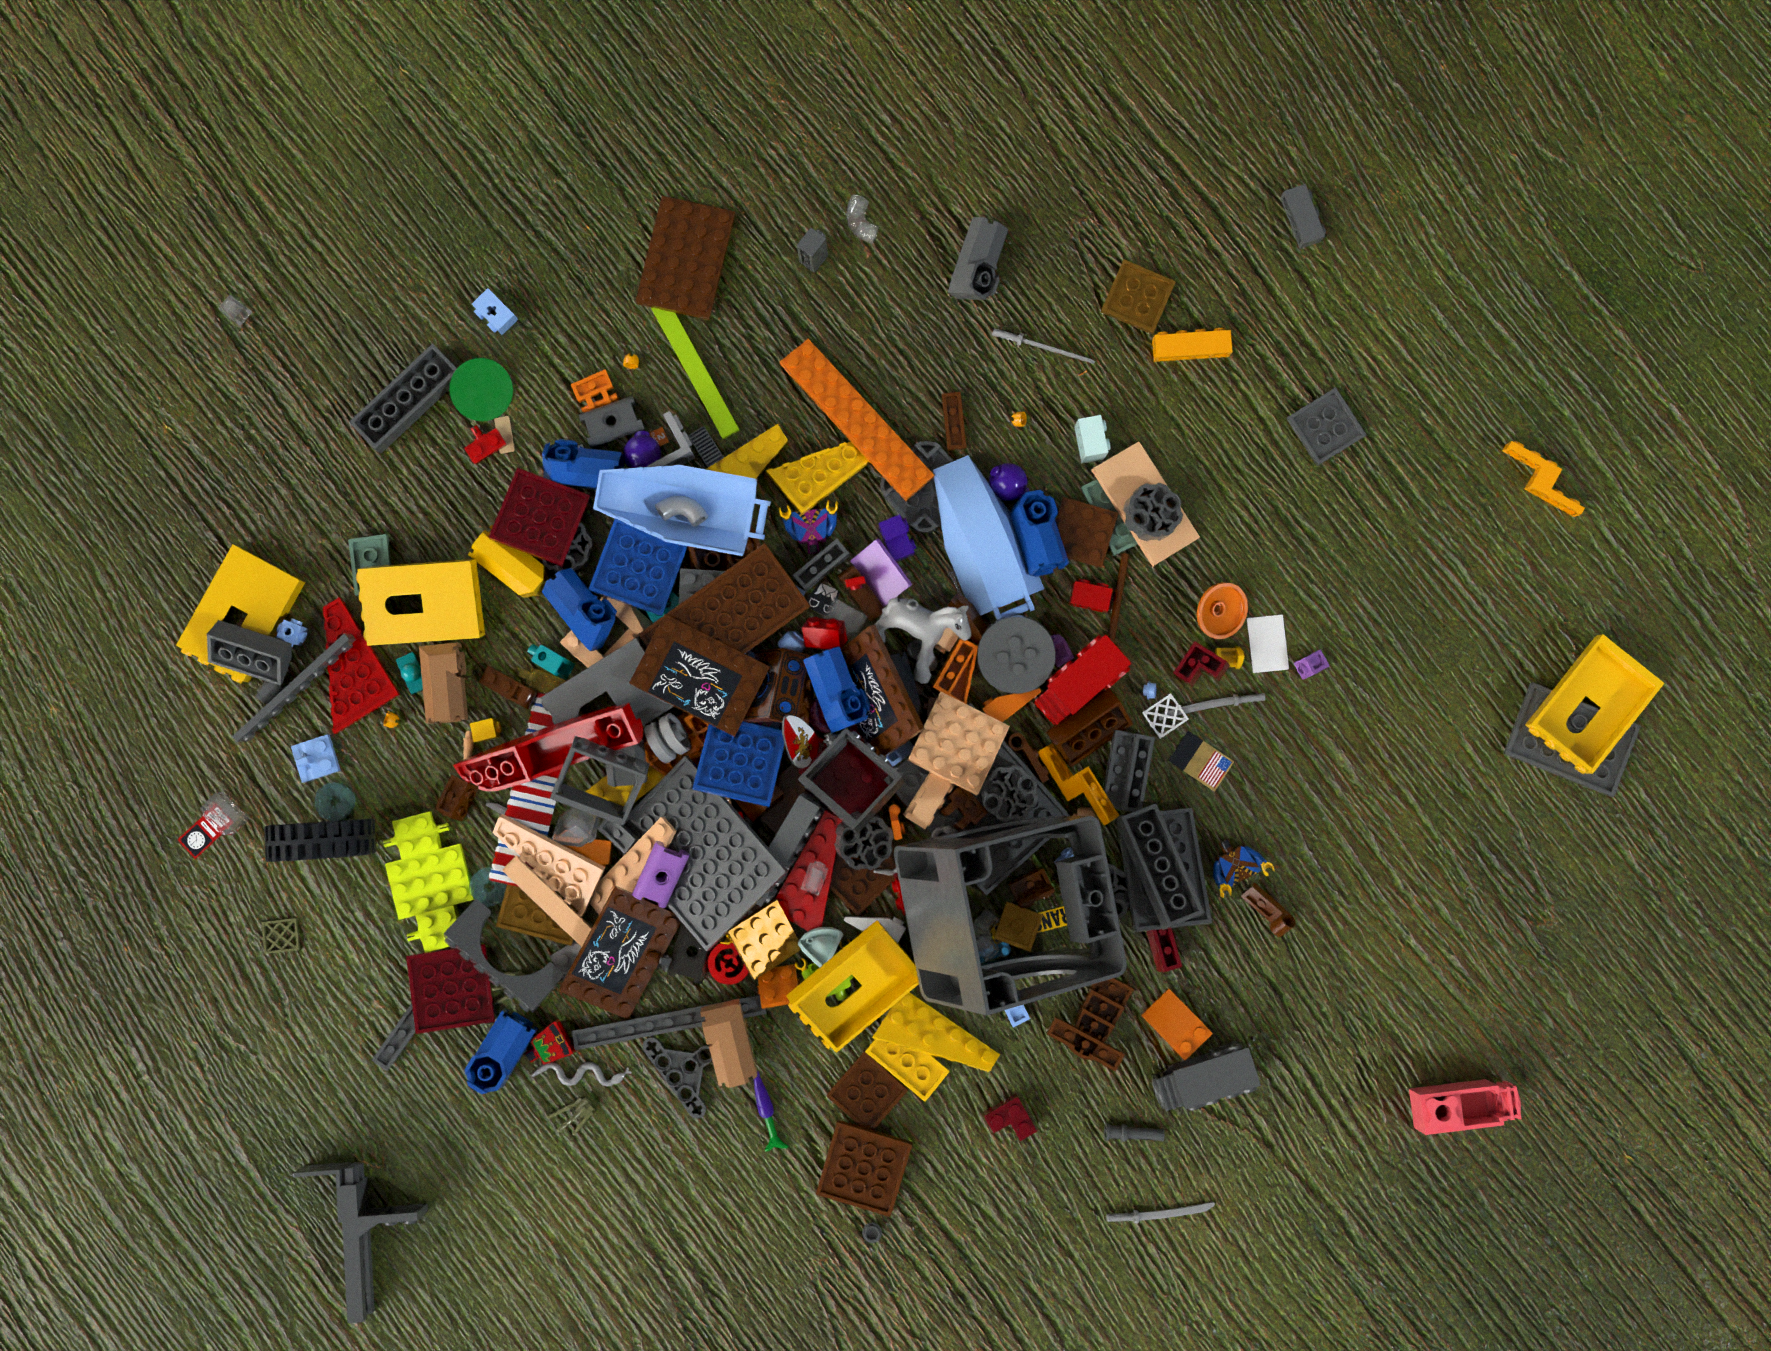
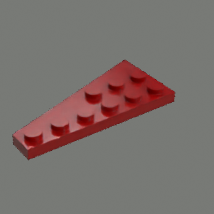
(802, 906)

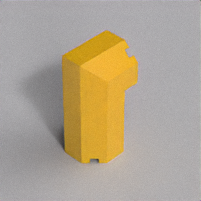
(513, 567)

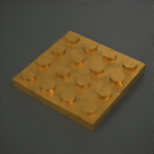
(524, 916)

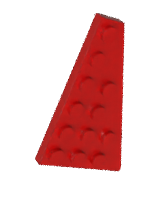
(358, 677)

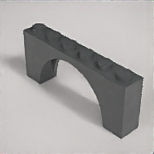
(527, 989)

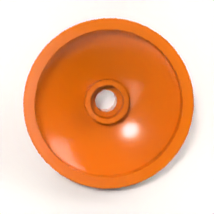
(1229, 612)

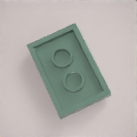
(367, 553)

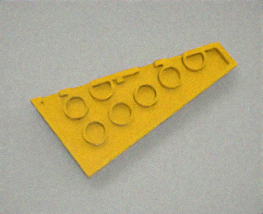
(753, 456)
(817, 475)
(928, 1031)

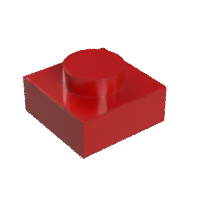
(855, 583)

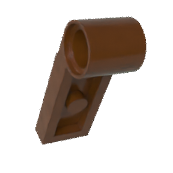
(864, 597)
(508, 687)
(1031, 756)
(1280, 919)

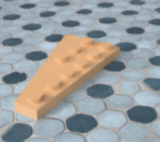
(555, 864)
(630, 866)

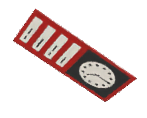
(199, 837)

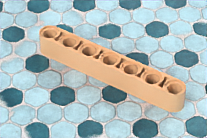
(548, 900)

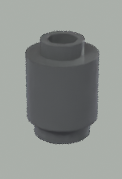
(268, 691)

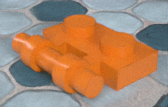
(592, 386)
(897, 828)

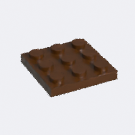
(1085, 531)
(867, 1092)

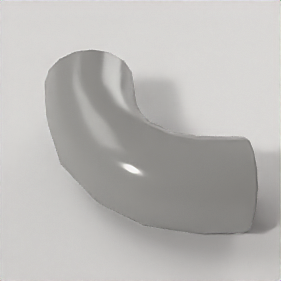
(681, 506)

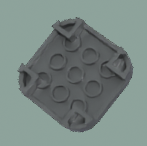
(922, 508)

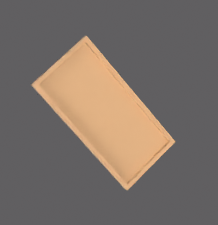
(1119, 480)

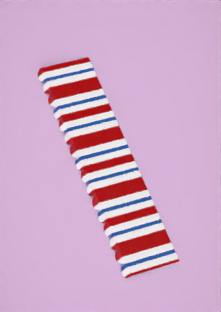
(529, 801)

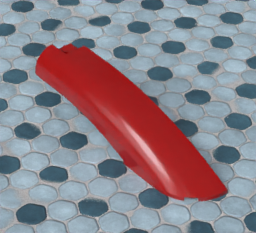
(547, 748)

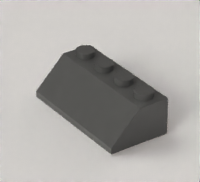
(248, 652)

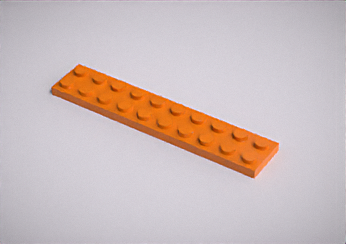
(857, 419)

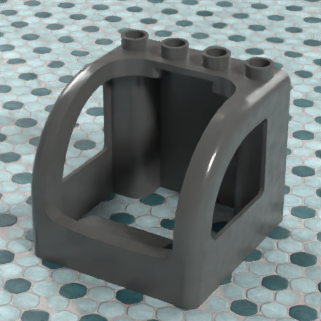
(941, 927)

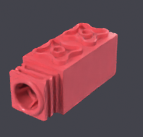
(1464, 1106)

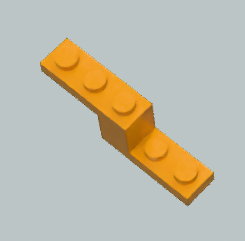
(1543, 478)
(1076, 784)

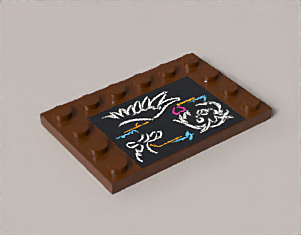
(699, 675)
(892, 714)
(620, 953)

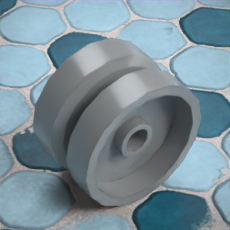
(667, 738)

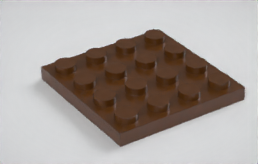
(864, 1168)

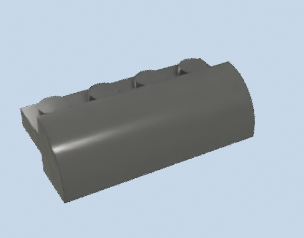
(1128, 770)

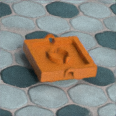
(776, 985)

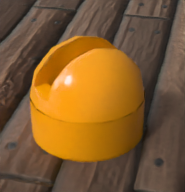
(631, 361)
(1019, 419)
(389, 720)

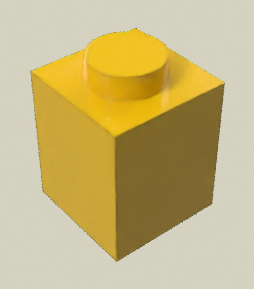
(485, 730)

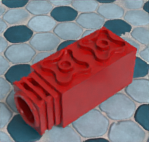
(1077, 682)

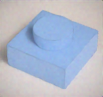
(1017, 1015)

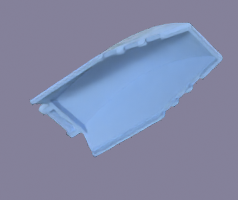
(725, 497)
(982, 541)

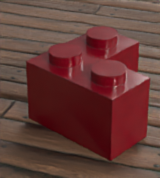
(1200, 660)
(1010, 1112)

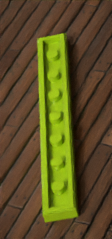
(696, 372)

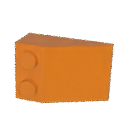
(1176, 1024)

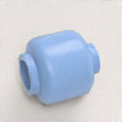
(792, 641)

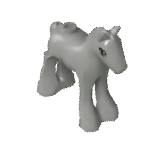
(926, 626)

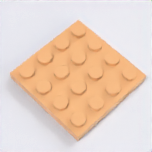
(958, 743)

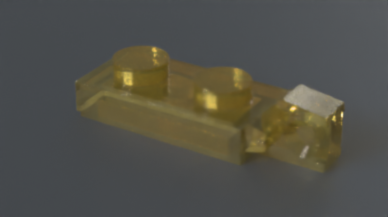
(541, 680)

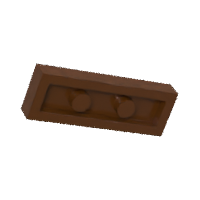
(953, 421)

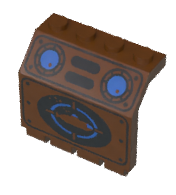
(784, 688)

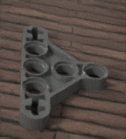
(688, 1079)

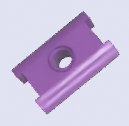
(660, 860)

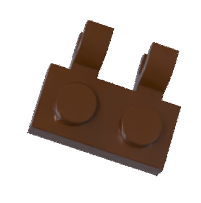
(968, 807)

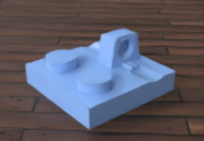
(315, 758)

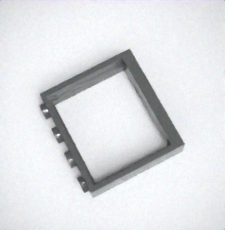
(828, 755)
(591, 803)

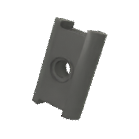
(625, 424)

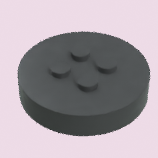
(1016, 654)

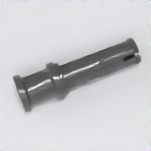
(1124, 1132)

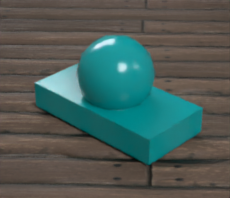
(411, 672)

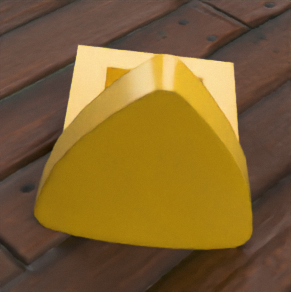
(1233, 656)

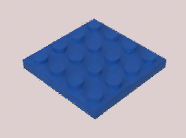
(637, 568)
(740, 765)

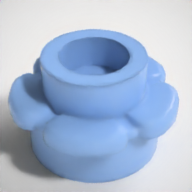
(1149, 690)

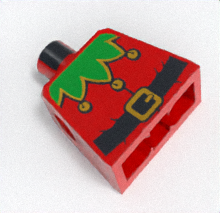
(551, 1044)

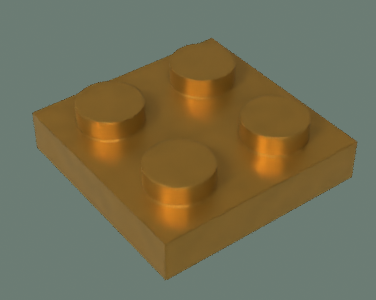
(1018, 926)

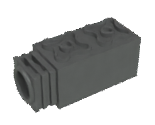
(1206, 1078)

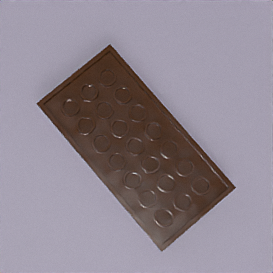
(741, 603)
(852, 886)

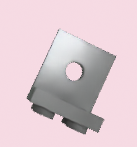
(681, 455)

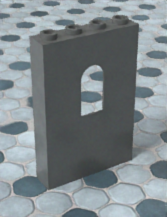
(608, 675)

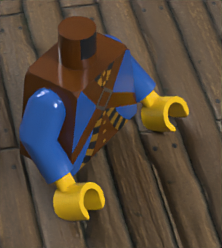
(1237, 865)

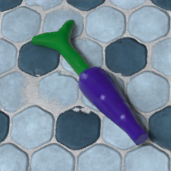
(766, 1111)

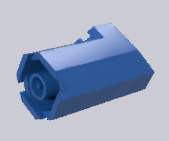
(577, 466)
(1038, 533)
(580, 608)
(837, 695)
(499, 1052)

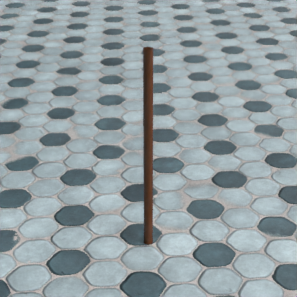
(1117, 601)

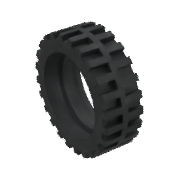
(319, 840)

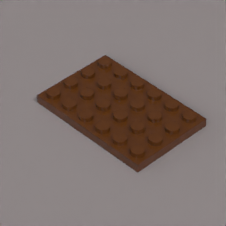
(685, 258)

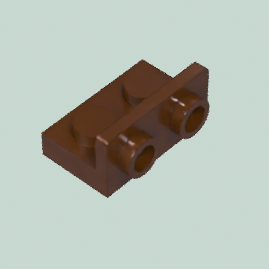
(456, 798)

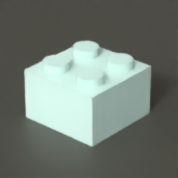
(1091, 438)

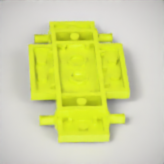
(427, 878)

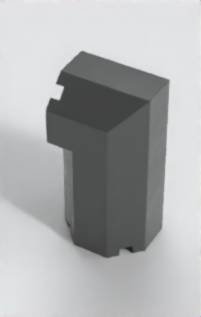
(976, 266)

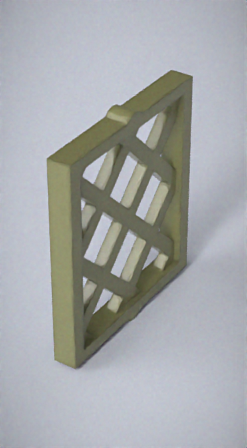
(274, 943)

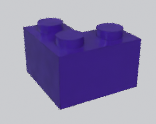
(896, 539)

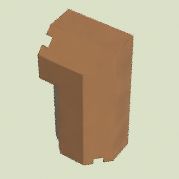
(443, 683)
(729, 1043)

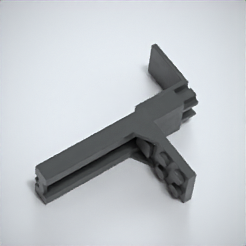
(356, 1225)

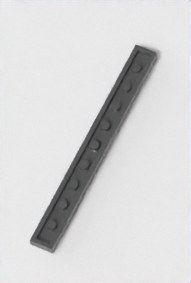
(654, 1024)

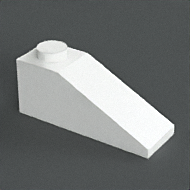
(894, 927)

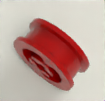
(721, 975)

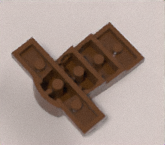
(1095, 1023)

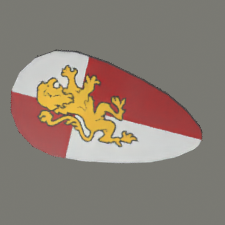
(799, 741)

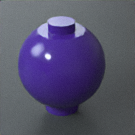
(641, 450)
(1008, 481)

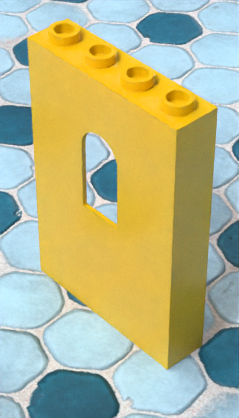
(249, 585)
(448, 600)
(1613, 683)
(878, 966)

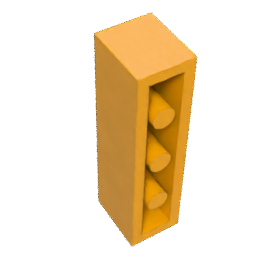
(1192, 345)

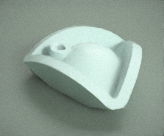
(820, 944)

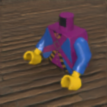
(812, 526)

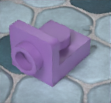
(1062, 651)
(1311, 664)

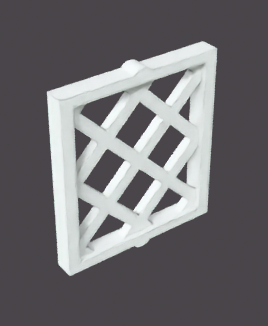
(1157, 705)

